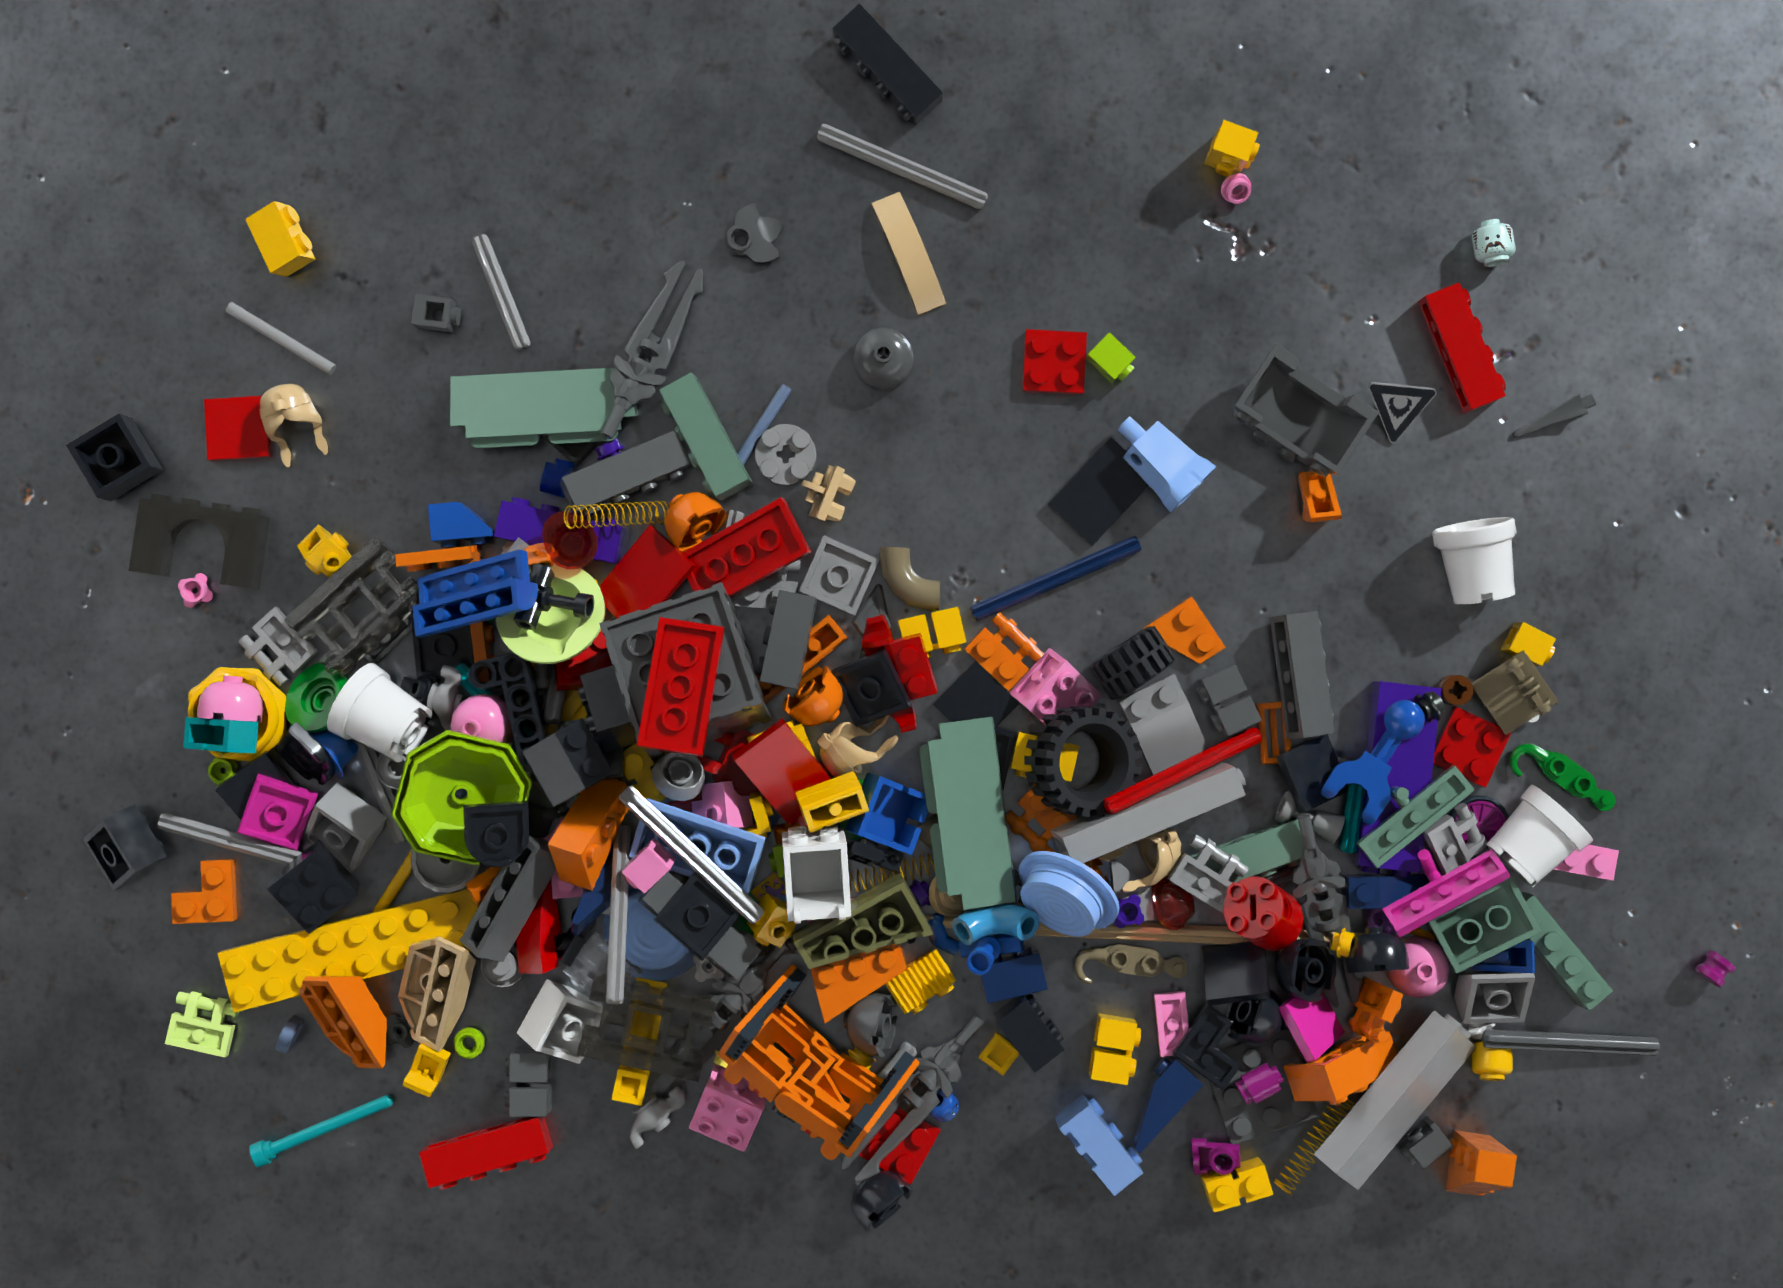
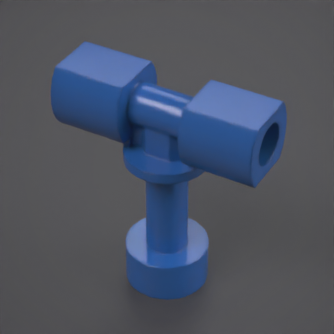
(985, 950)

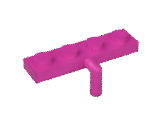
(1444, 891)

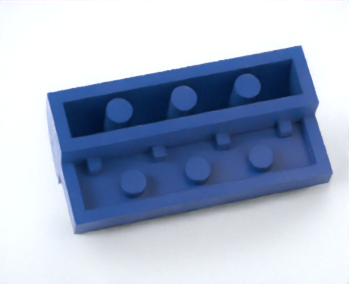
(474, 593)

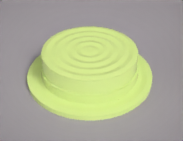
(558, 632)

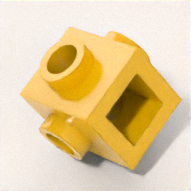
(324, 551)
(774, 924)

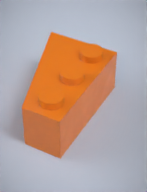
(588, 833)
(854, 978)
(1340, 1072)
(1479, 1164)

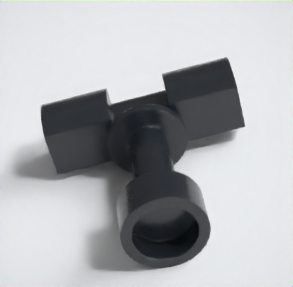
(543, 575)

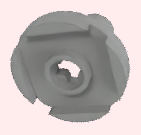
(773, 442)

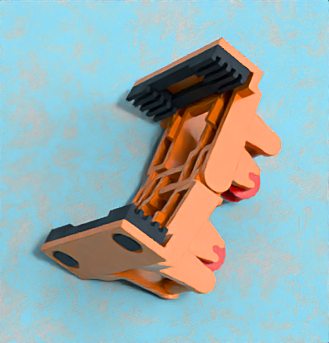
(814, 1101)

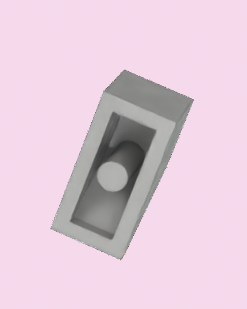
(1119, 877)

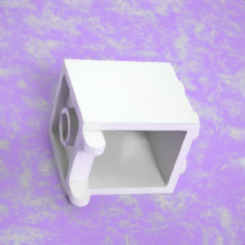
(816, 873)

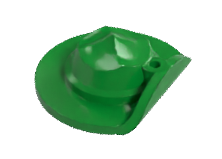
(312, 697)

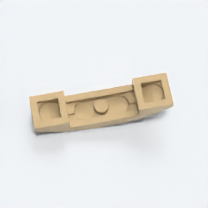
(909, 253)

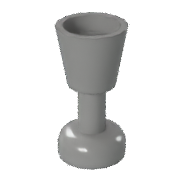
(1324, 823)

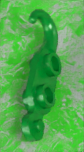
(1565, 774)

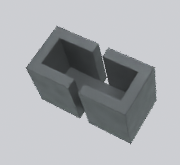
(1235, 714)
(528, 1098)

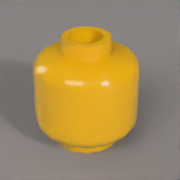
(1491, 1063)

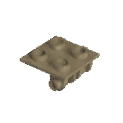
(1515, 692)

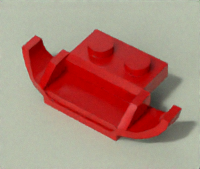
(909, 660)

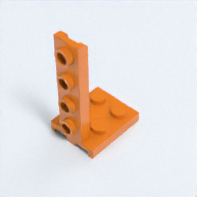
(481, 632)

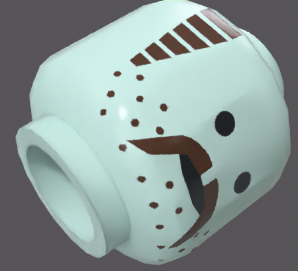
(1493, 243)

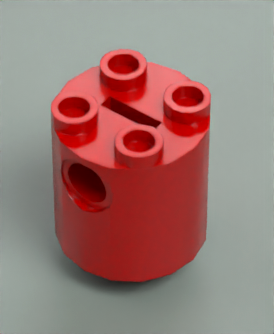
(1263, 913)

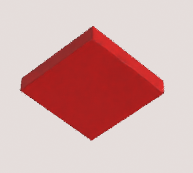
(235, 429)

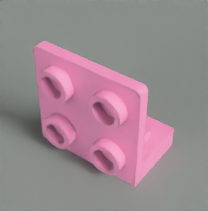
(1053, 685)
(727, 1111)

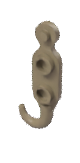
(1130, 960)

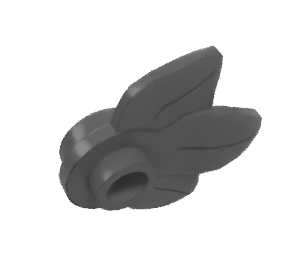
(758, 232)

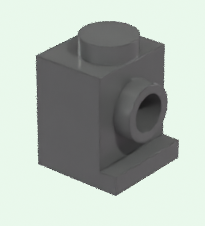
(425, 309)
(1425, 1144)

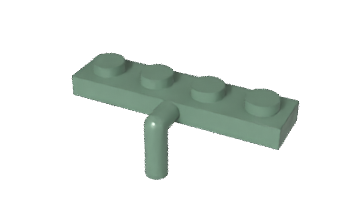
(1414, 815)

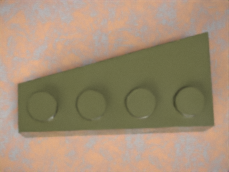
(877, 919)

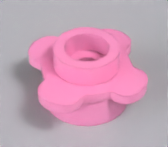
(186, 590)

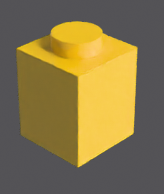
(1533, 641)

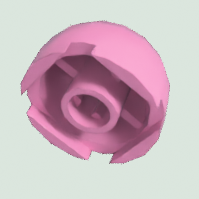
(230, 701)
(483, 717)
(1427, 969)

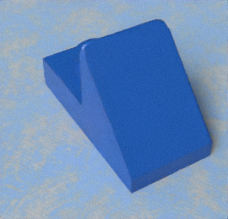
(1514, 959)

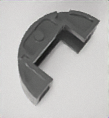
(1302, 414)

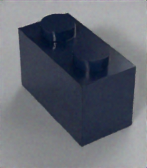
(1014, 976)

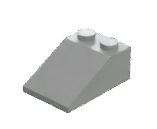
(1162, 723)

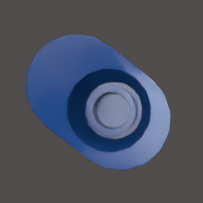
(339, 749)

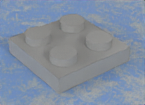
(839, 575)

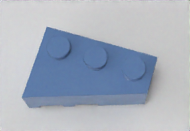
(1099, 1143)

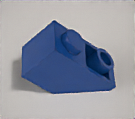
(457, 523)

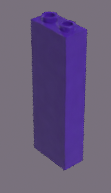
(1410, 769)

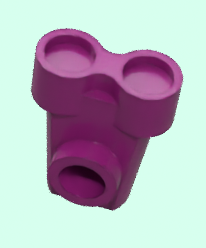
(1208, 1158)

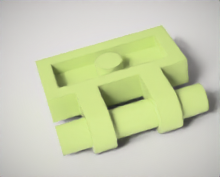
(200, 1033)

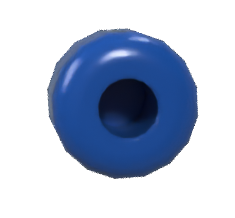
(946, 1109)

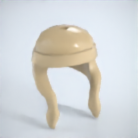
(293, 404)
(842, 756)
(1159, 852)

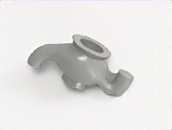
(447, 696)
(655, 1114)

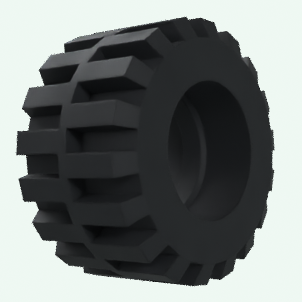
(1133, 663)

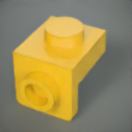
(762, 811)
(426, 1070)

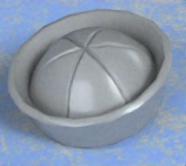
(679, 776)

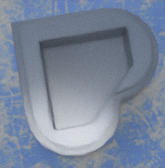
(289, 1034)

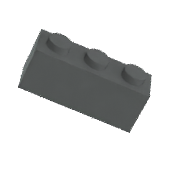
(787, 639)

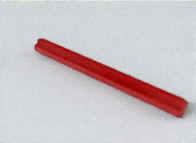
(1182, 770)

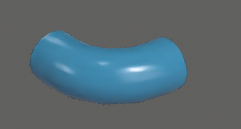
(995, 919)

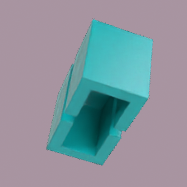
(220, 735)

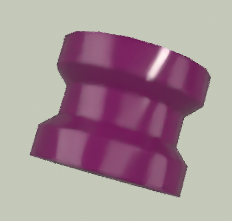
(1715, 968)

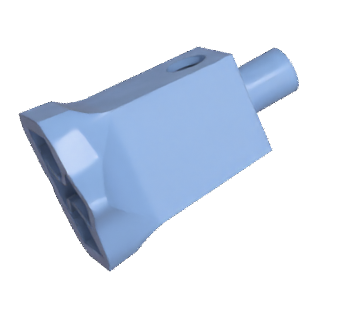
(1164, 462)

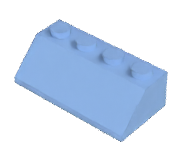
(728, 847)

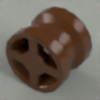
(1450, 690)

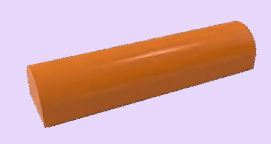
(823, 640)

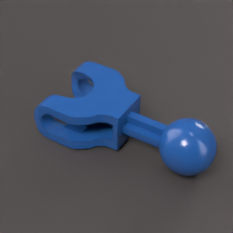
(1402, 722)

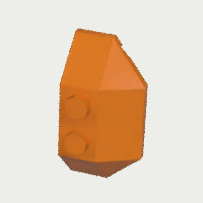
(348, 1017)

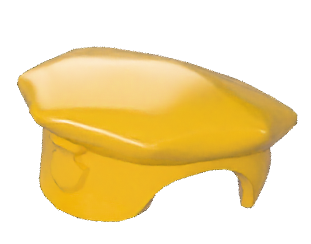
(273, 722)

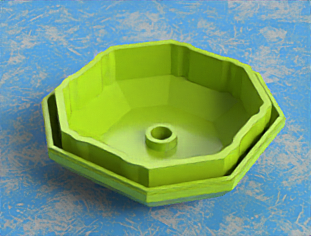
(434, 772)

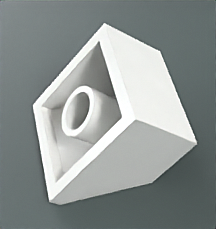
(558, 1019)

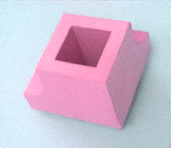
(724, 805)

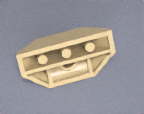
(435, 989)

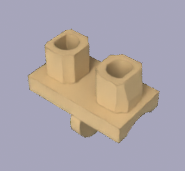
(823, 492)

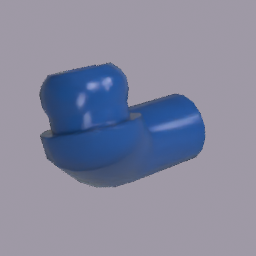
(940, 938)

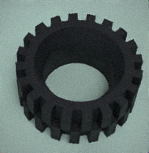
(1115, 751)

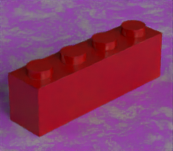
(1462, 347)
(485, 1150)

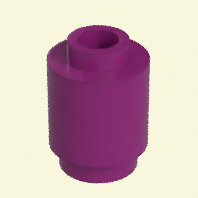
(1259, 1083)

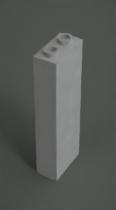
(1095, 836)
(1396, 1099)

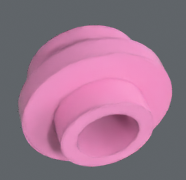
(1240, 193)

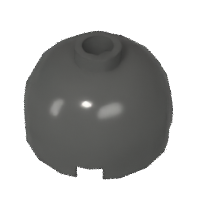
(883, 372)
(871, 1024)

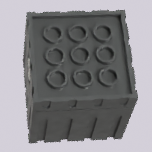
(737, 692)

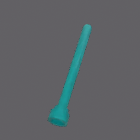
(264, 1152)

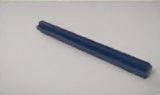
(1055, 578)

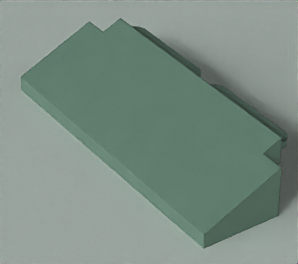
(521, 406)
(972, 828)

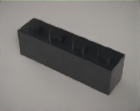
(886, 64)

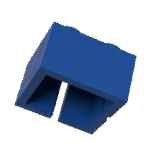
(888, 811)

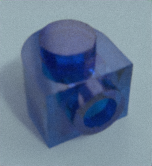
(552, 476)

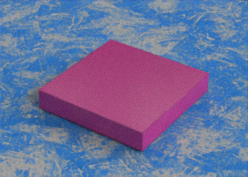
(277, 812)
(1311, 1025)

